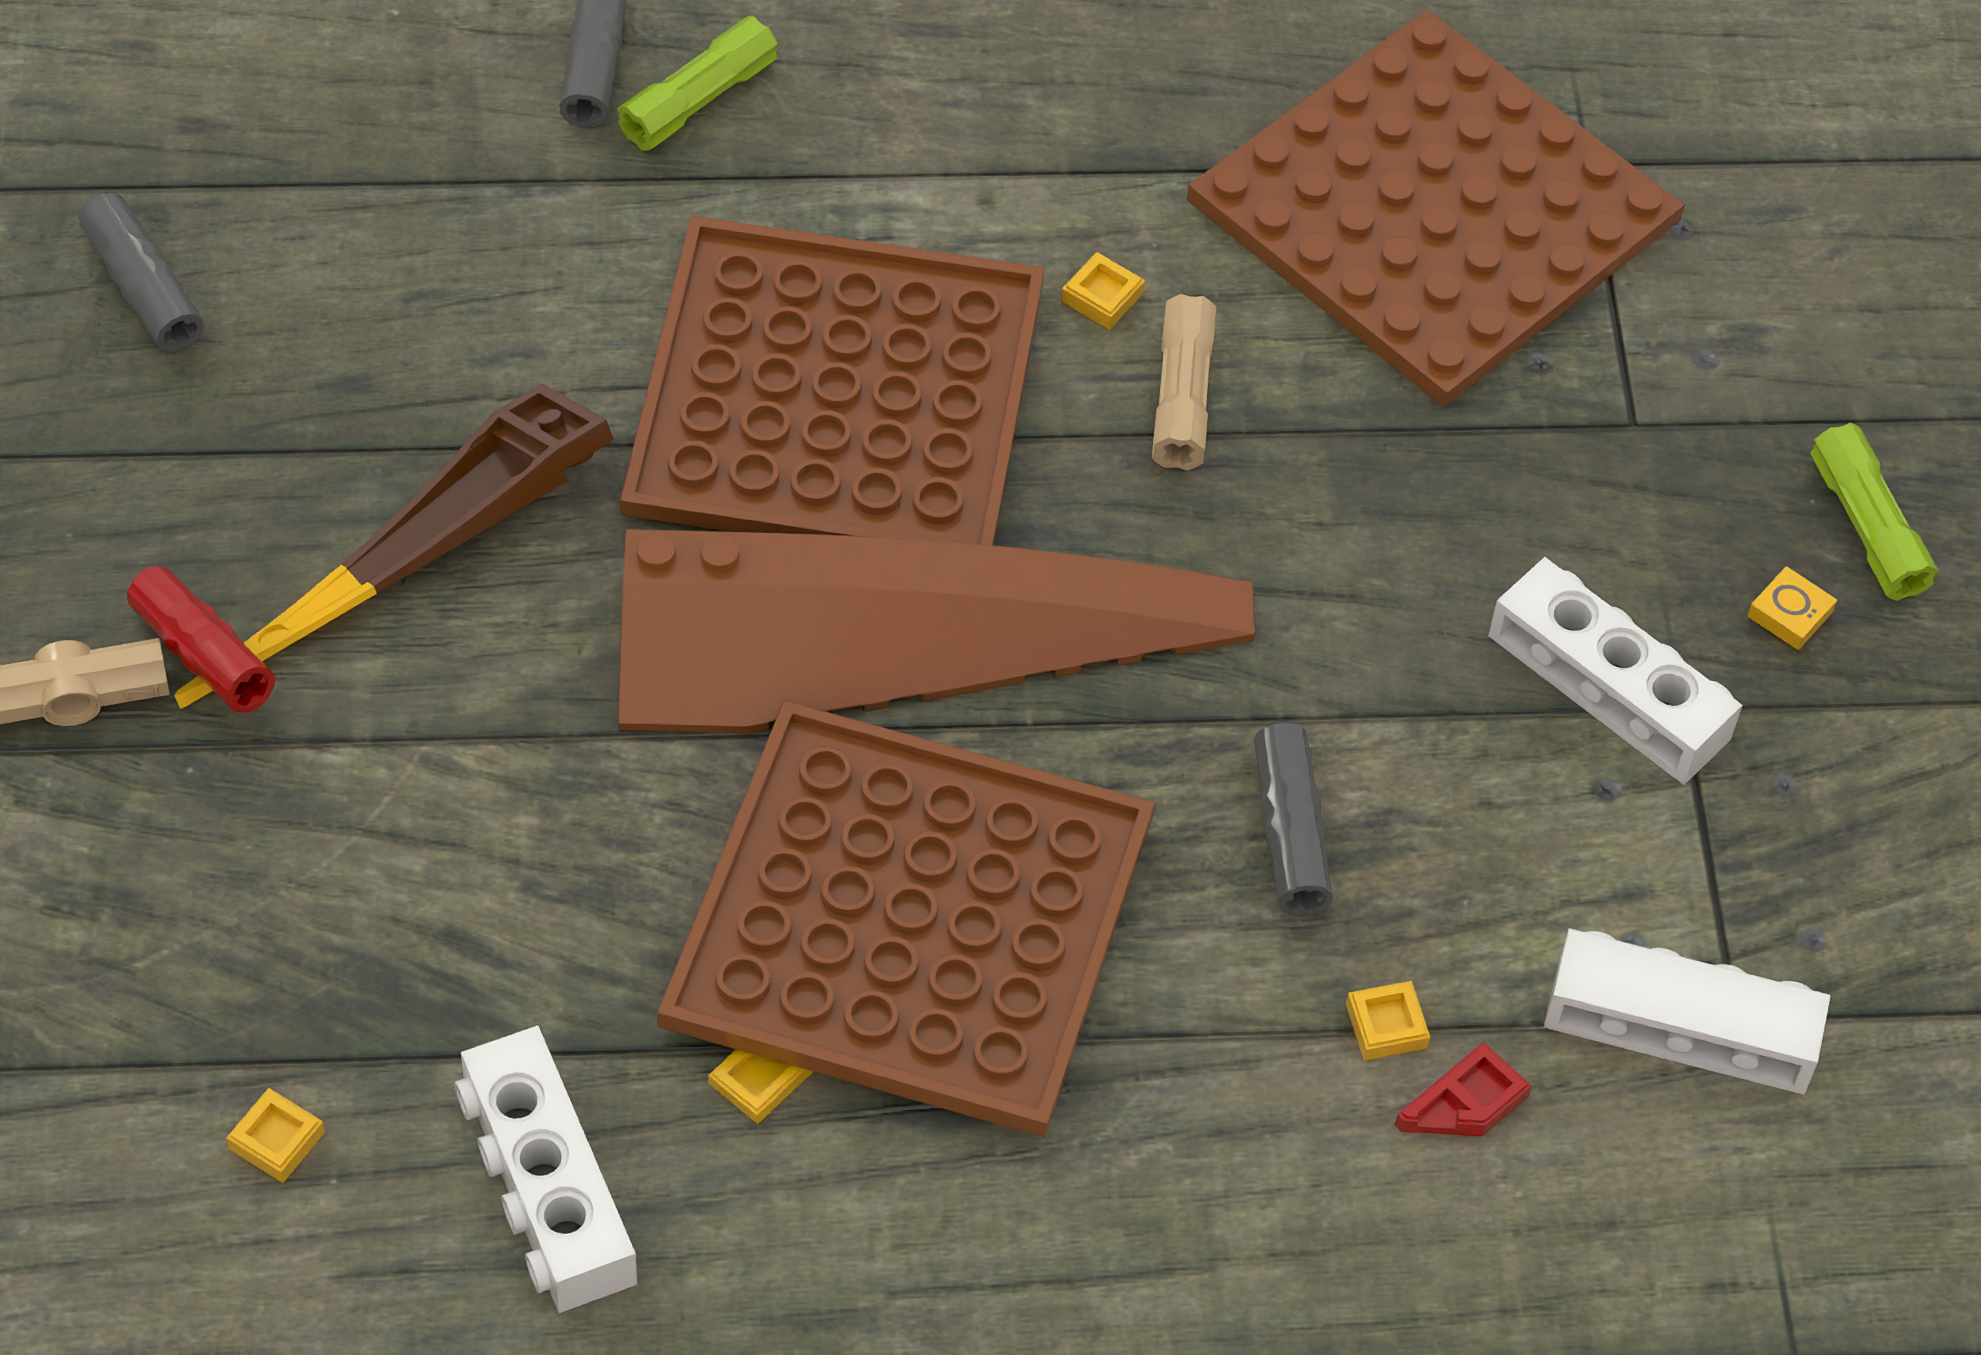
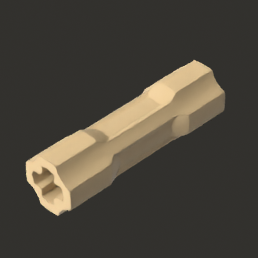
(1182, 411)

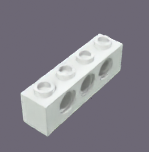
(1628, 699)
(522, 1074)

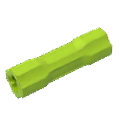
(666, 105)
(1891, 545)

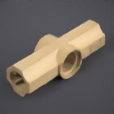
(72, 682)

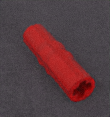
(200, 639)

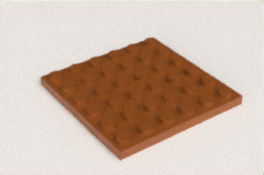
(1435, 206)
(833, 388)
(909, 918)

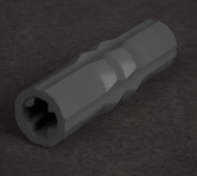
(592, 61)
(141, 272)
(1293, 819)

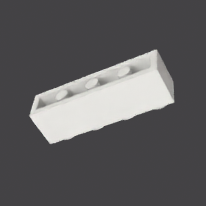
(1687, 1010)

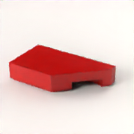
(1467, 1097)

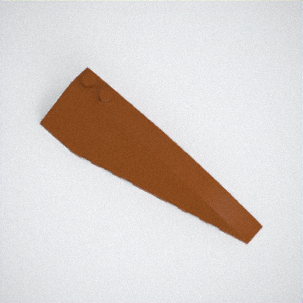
(838, 622)

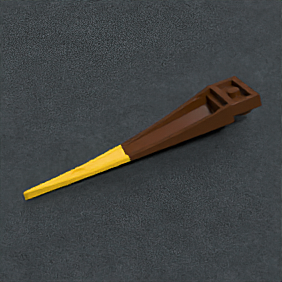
(495, 473)

